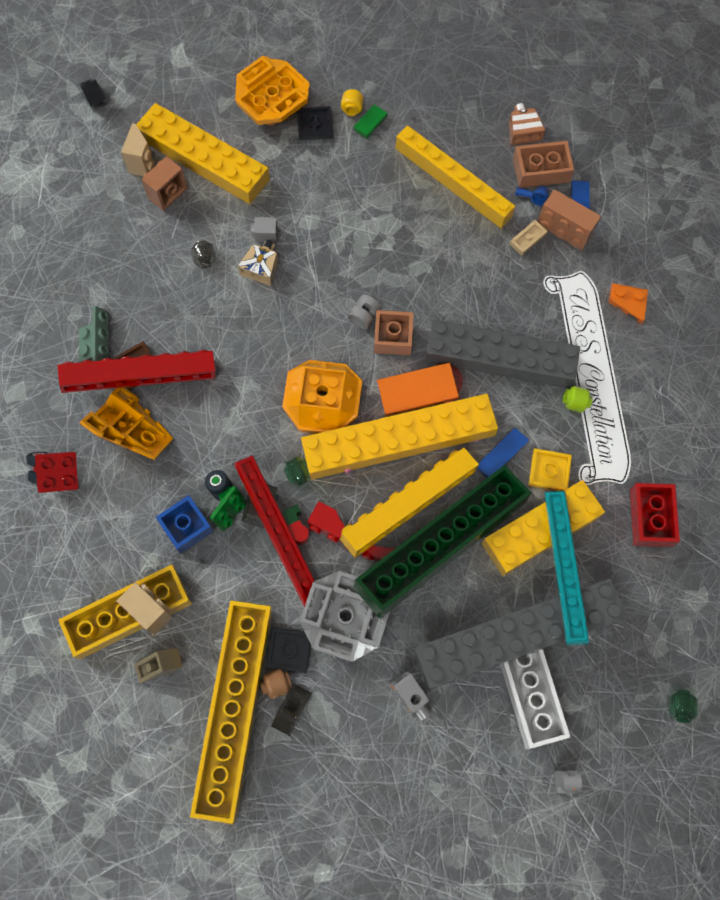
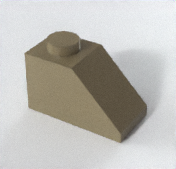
(158, 664)

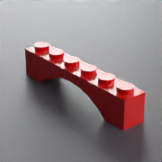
(326, 521)

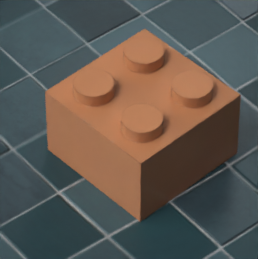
(164, 183)
(393, 332)

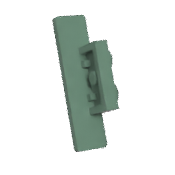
(95, 337)

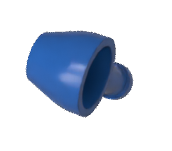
(537, 196)

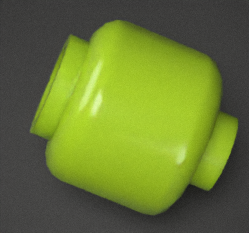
(577, 399)

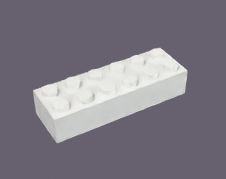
(535, 700)

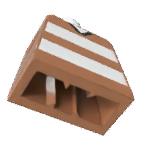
(525, 125)

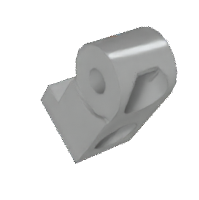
(568, 781)

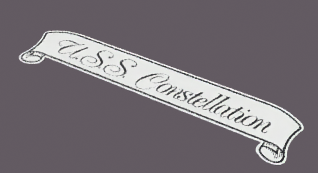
(604, 419)

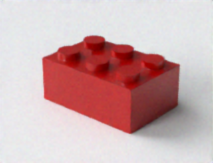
(654, 515)

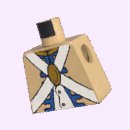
(259, 263)

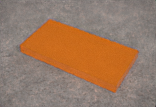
(417, 389)

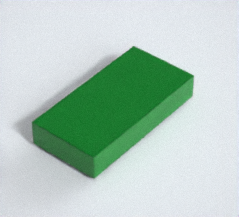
(370, 121)

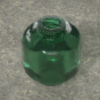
(297, 471)
(683, 706)

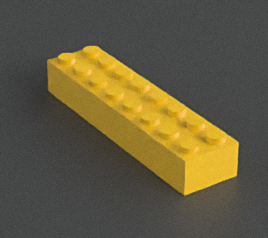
(203, 153)

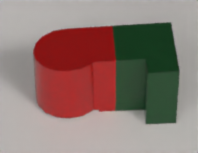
(299, 532)

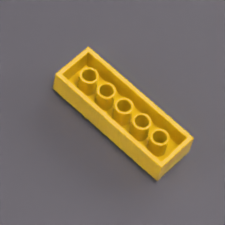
(530, 533)
(109, 622)

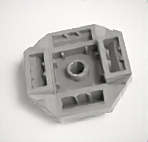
(326, 630)

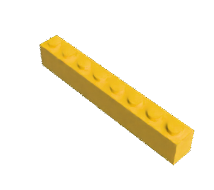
(454, 177)
(408, 502)

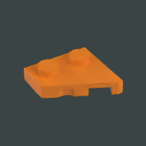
(629, 300)

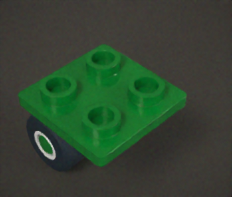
(230, 499)

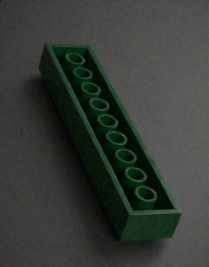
(441, 541)

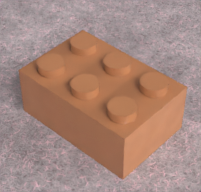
(543, 164)
(568, 219)

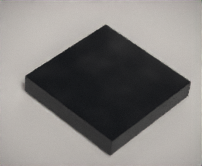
(315, 123)
(288, 650)

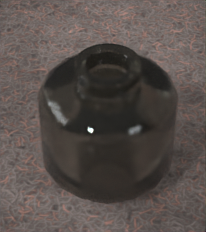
(203, 254)

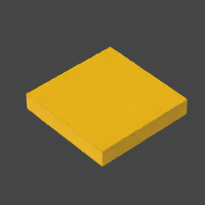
(550, 470)

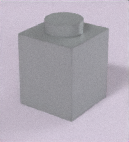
(264, 229)

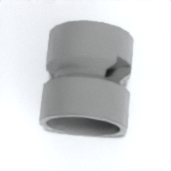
(362, 313)

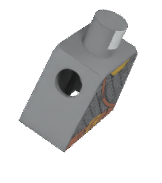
(405, 687)

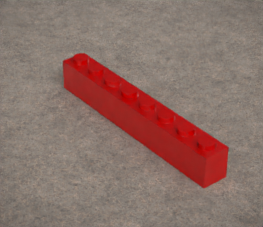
(136, 371)

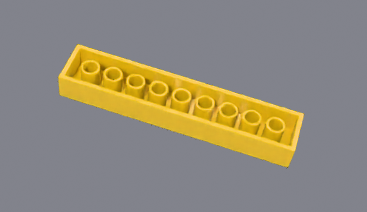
(399, 436)
(231, 713)

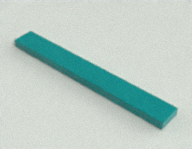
(566, 569)

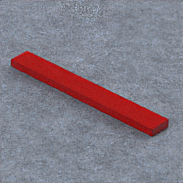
(276, 526)

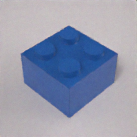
(184, 524)

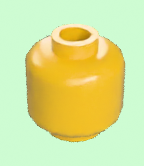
(352, 102)

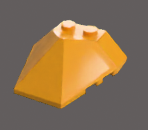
(128, 425)

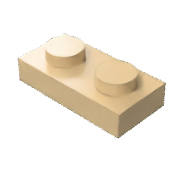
(528, 237)

